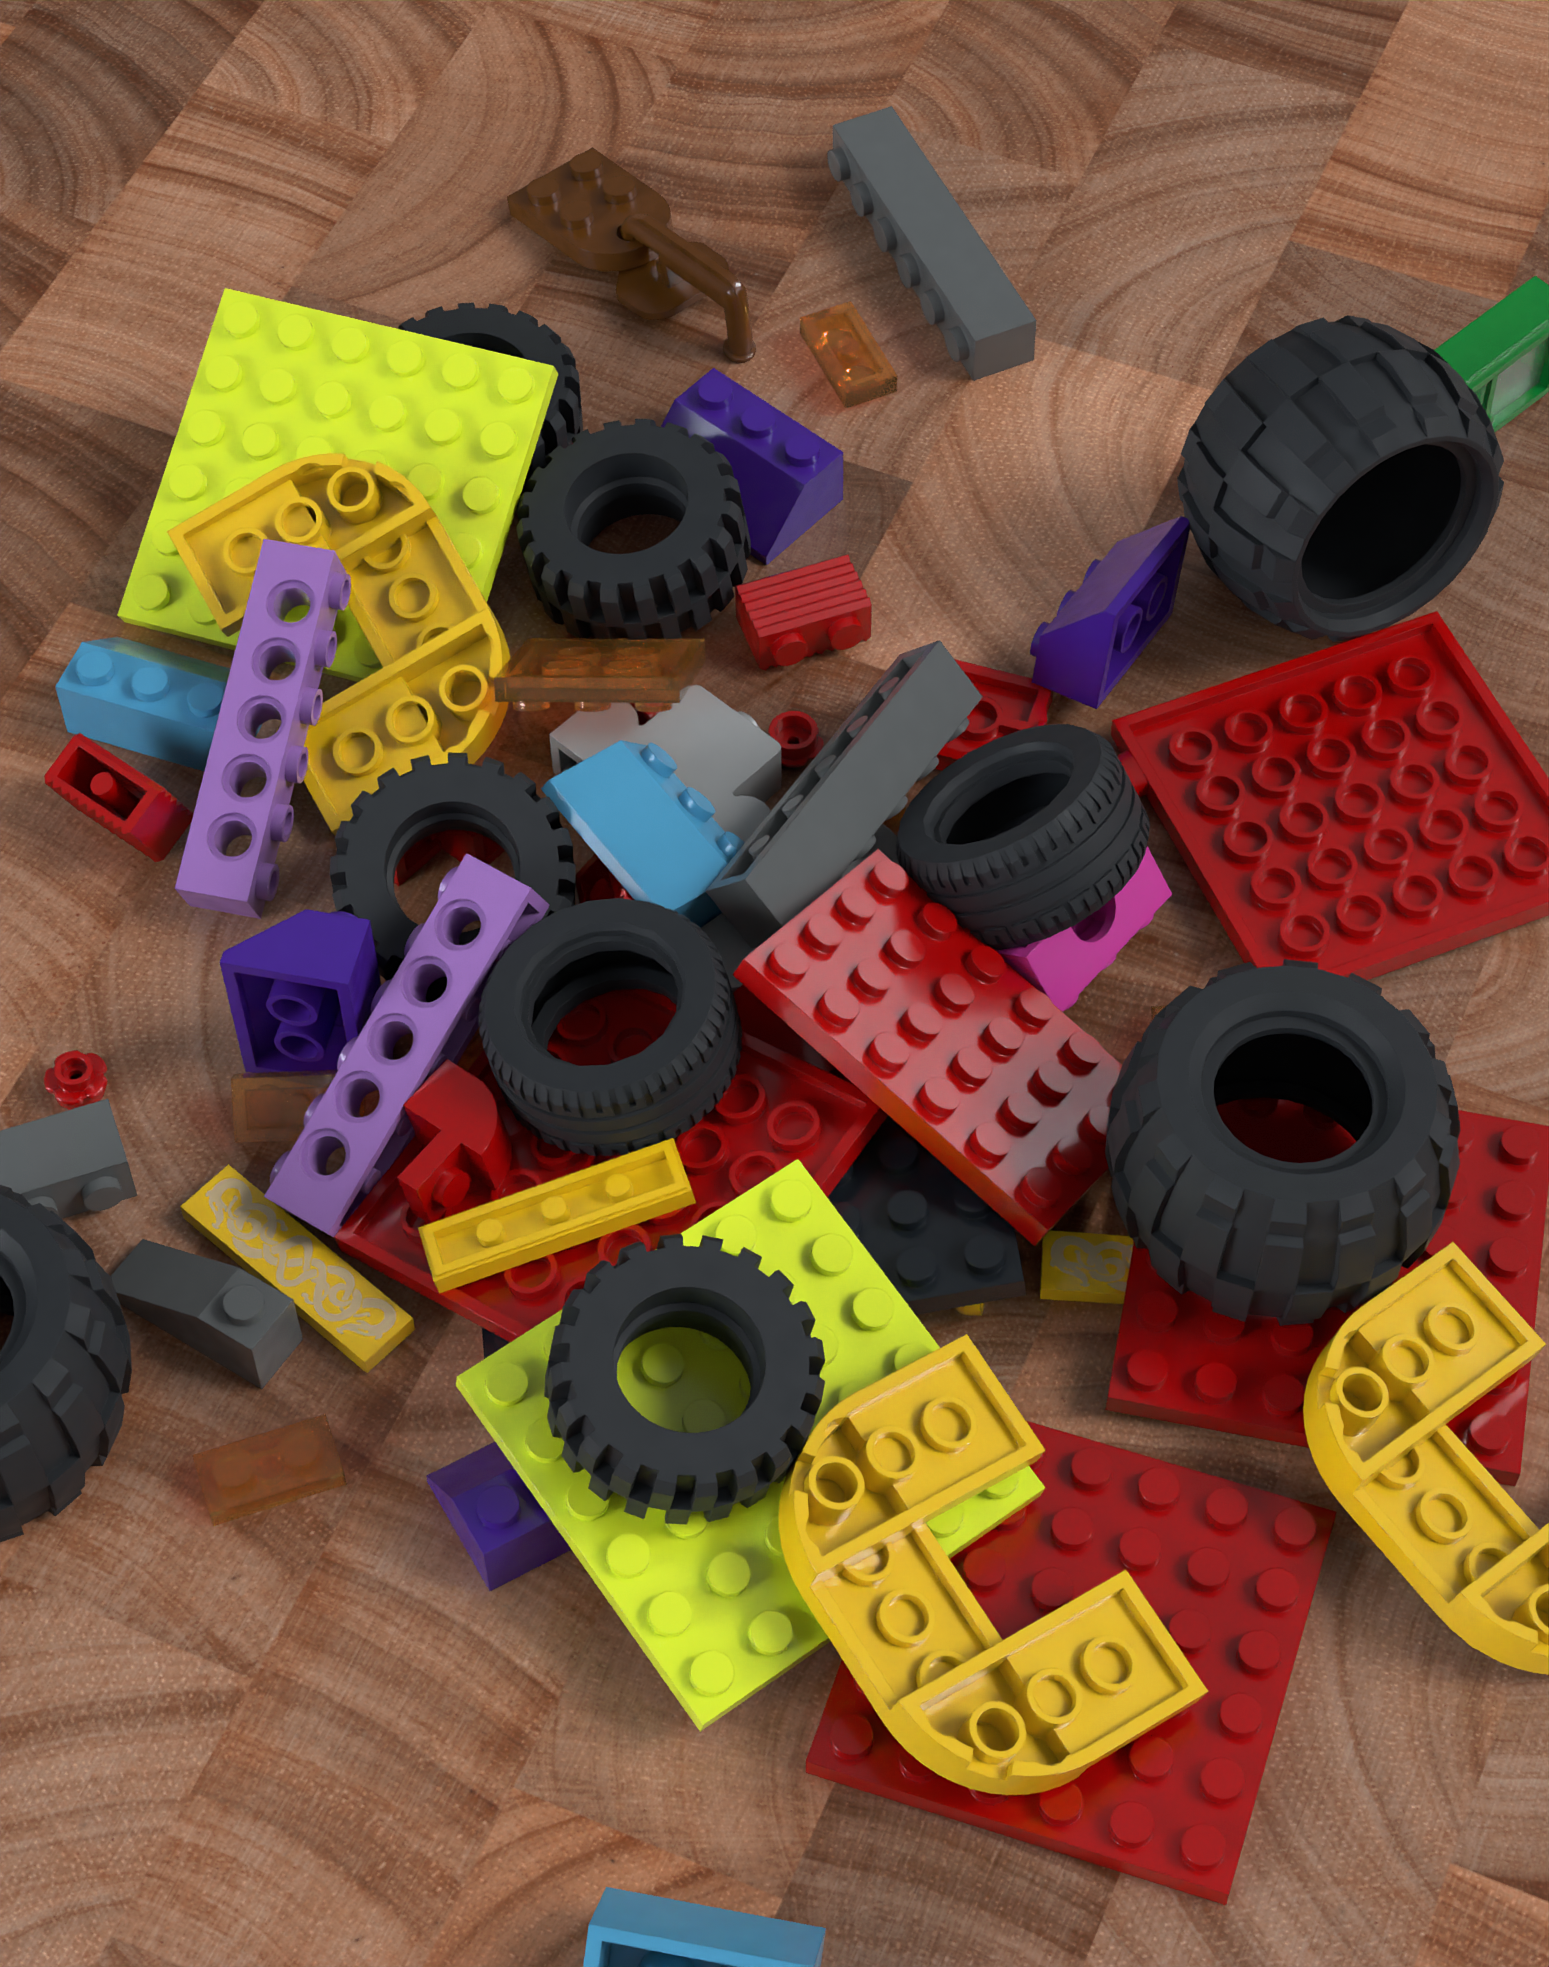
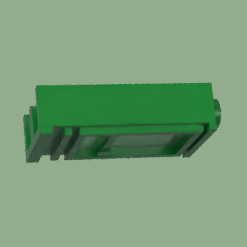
(1505, 353)

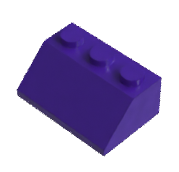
(781, 467)
(1111, 614)
(301, 990)
(496, 1516)

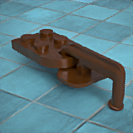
(622, 225)

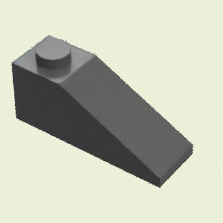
(211, 1308)

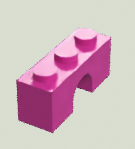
(1074, 957)

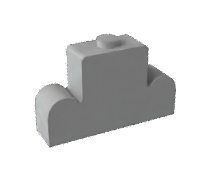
(711, 743)

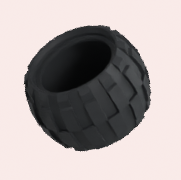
(1340, 478)
(1265, 1229)
(58, 1366)

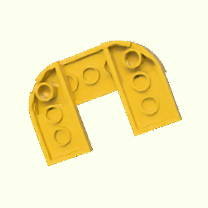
(407, 596)
(1392, 1462)
(907, 1626)

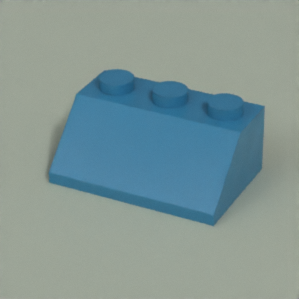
(143, 699)
(647, 826)
(667, 1932)

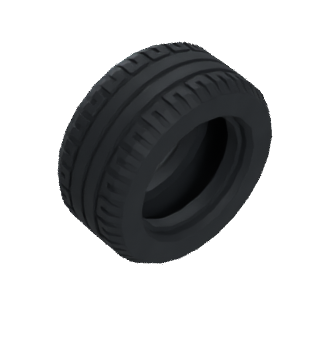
(1026, 834)
(583, 956)

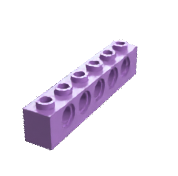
(283, 579)
(400, 1008)

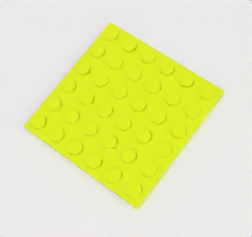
(314, 383)
(717, 1595)

